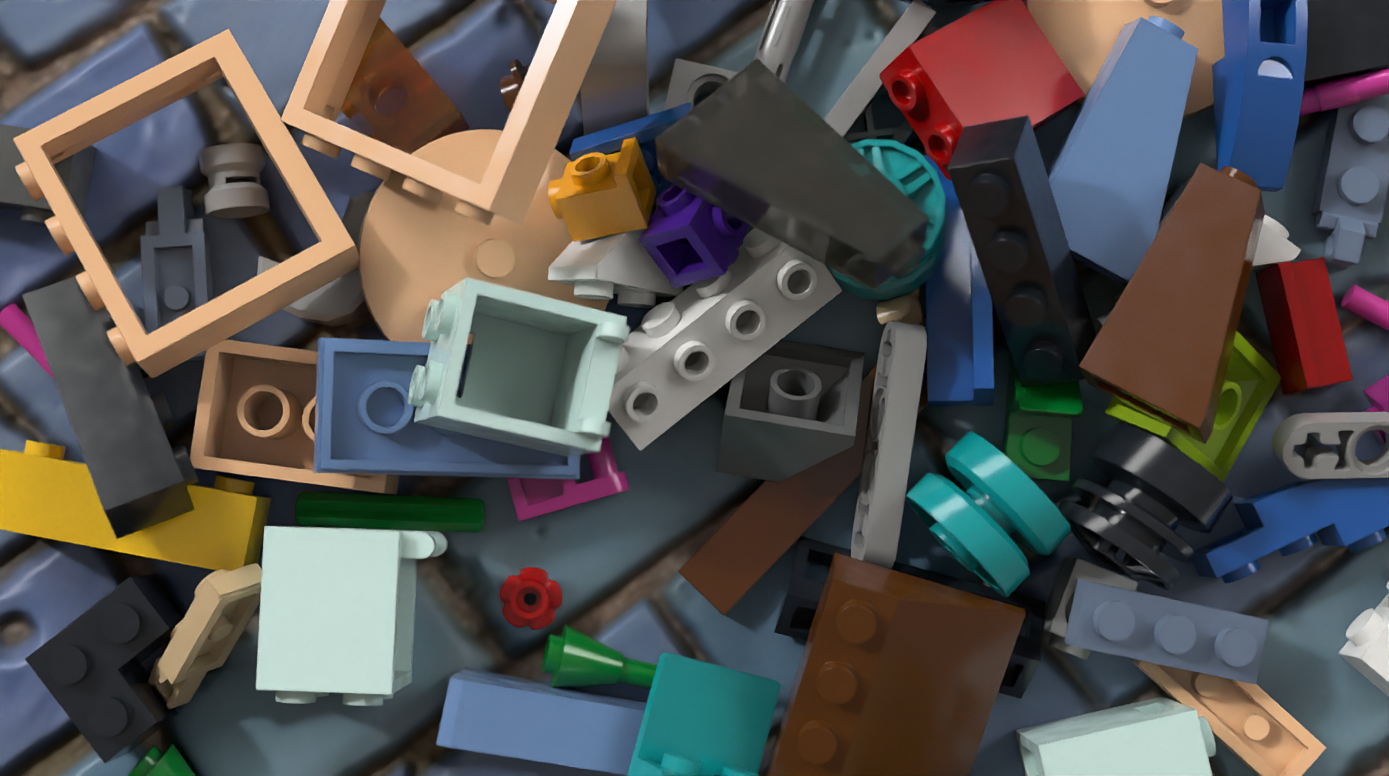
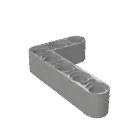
(618, 75)

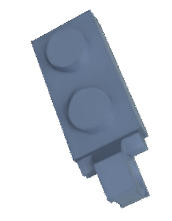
(1353, 179)
(175, 261)

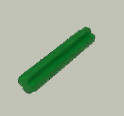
(390, 512)

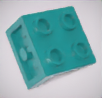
(703, 720)

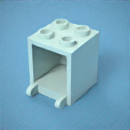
(533, 370)
(339, 611)
(1124, 740)

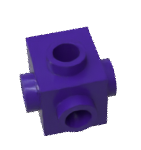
(691, 237)

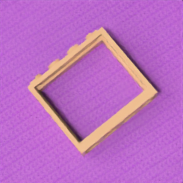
(526, 138)
(242, 305)

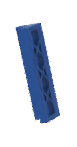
(958, 318)

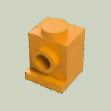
(604, 193)

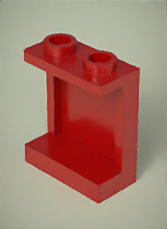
(976, 73)

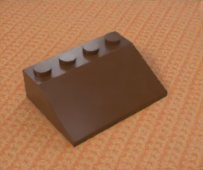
(893, 677)

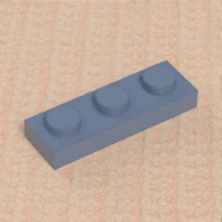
(1166, 631)

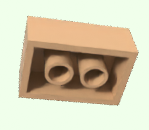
(261, 417)

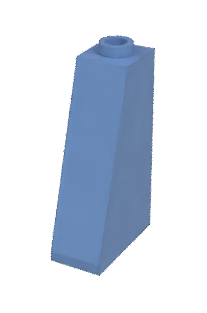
(1122, 148)
(539, 722)

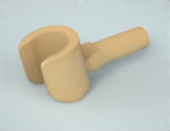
(901, 309)

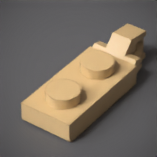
(207, 632)

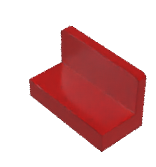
(1303, 325)

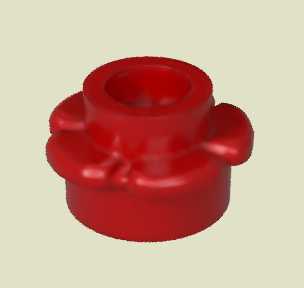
(533, 581)

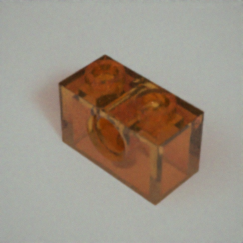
(427, 110)

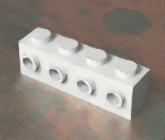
(713, 334)

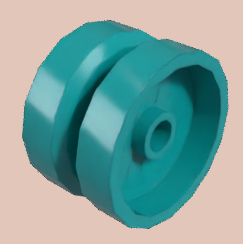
(995, 505)

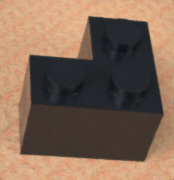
(98, 671)

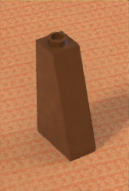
(1181, 310)

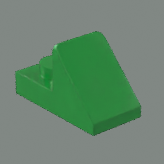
(1040, 426)

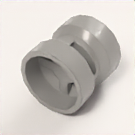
(234, 180)

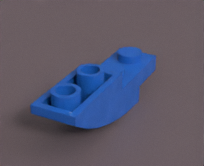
(1260, 87)
(1285, 518)

